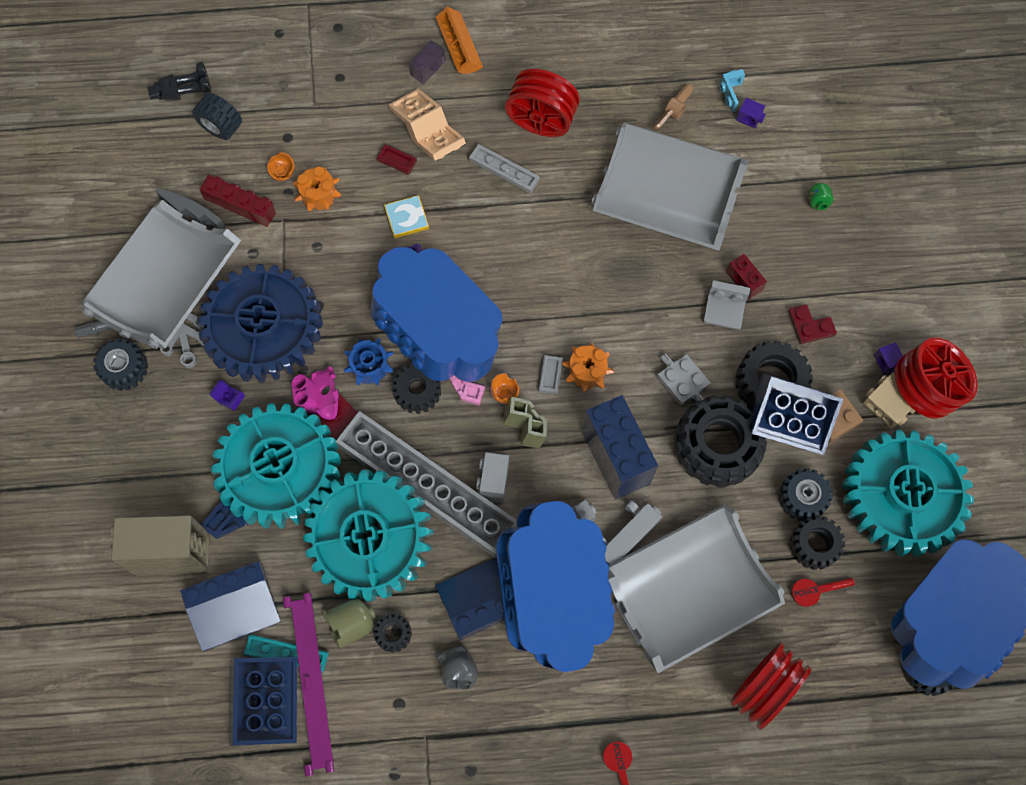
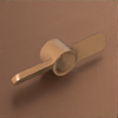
(675, 107)

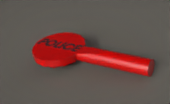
(807, 592)
(618, 758)

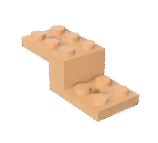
(427, 124)

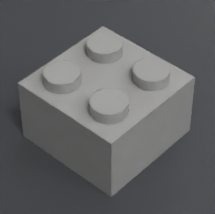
(494, 477)

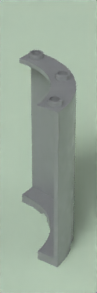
(670, 185)
(158, 276)
(692, 588)

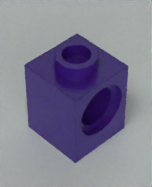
(751, 113)
(888, 357)

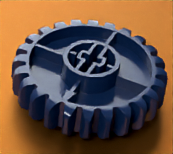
(260, 323)

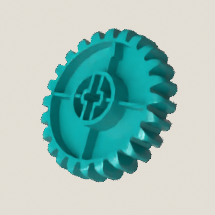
(279, 493)
(907, 493)
(350, 514)

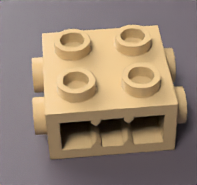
(888, 402)

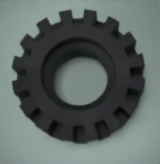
(381, 627)

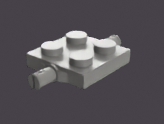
(683, 379)

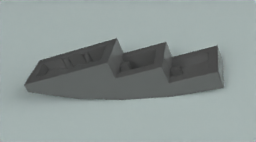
(190, 208)

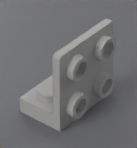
(726, 305)

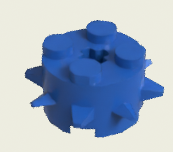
(372, 371)

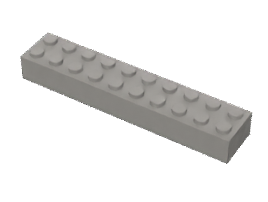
(443, 493)

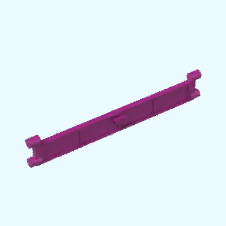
(312, 684)

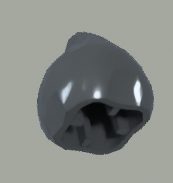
(458, 668)

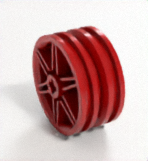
(542, 102)
(936, 378)
(771, 686)

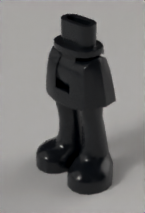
(169, 87)

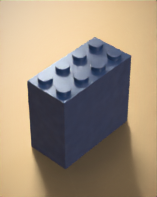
(619, 447)

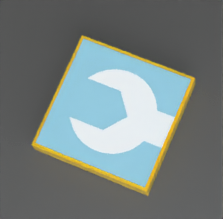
(406, 216)

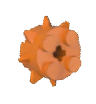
(316, 188)
(592, 357)

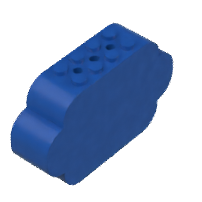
(435, 314)
(555, 586)
(963, 615)

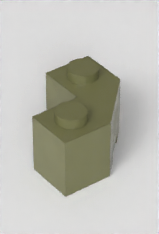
(521, 414)

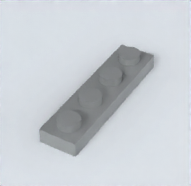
(504, 168)

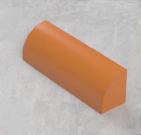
(458, 41)

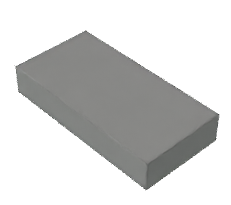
(550, 375)

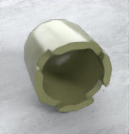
(349, 622)

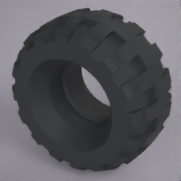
(700, 459)

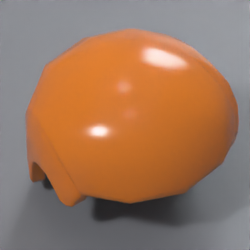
(281, 167)
(503, 388)

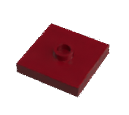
(344, 416)

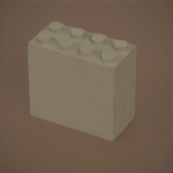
(160, 545)

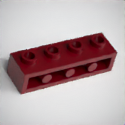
(238, 200)

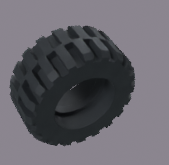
(770, 355)

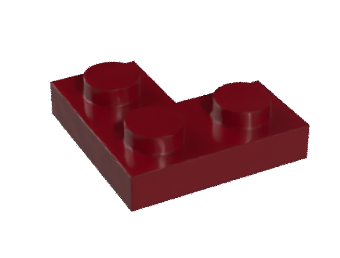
(810, 330)

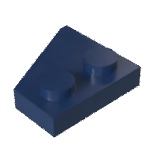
(222, 522)

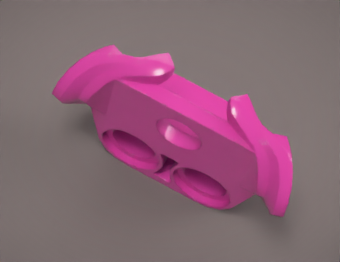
(308, 393)

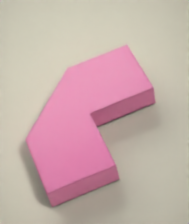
(468, 391)

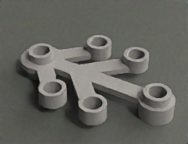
(182, 333)

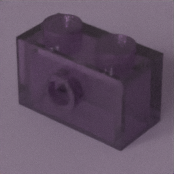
(427, 62)

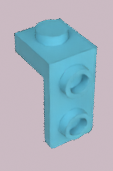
(730, 80)

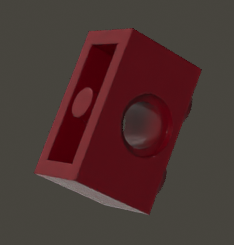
(746, 274)

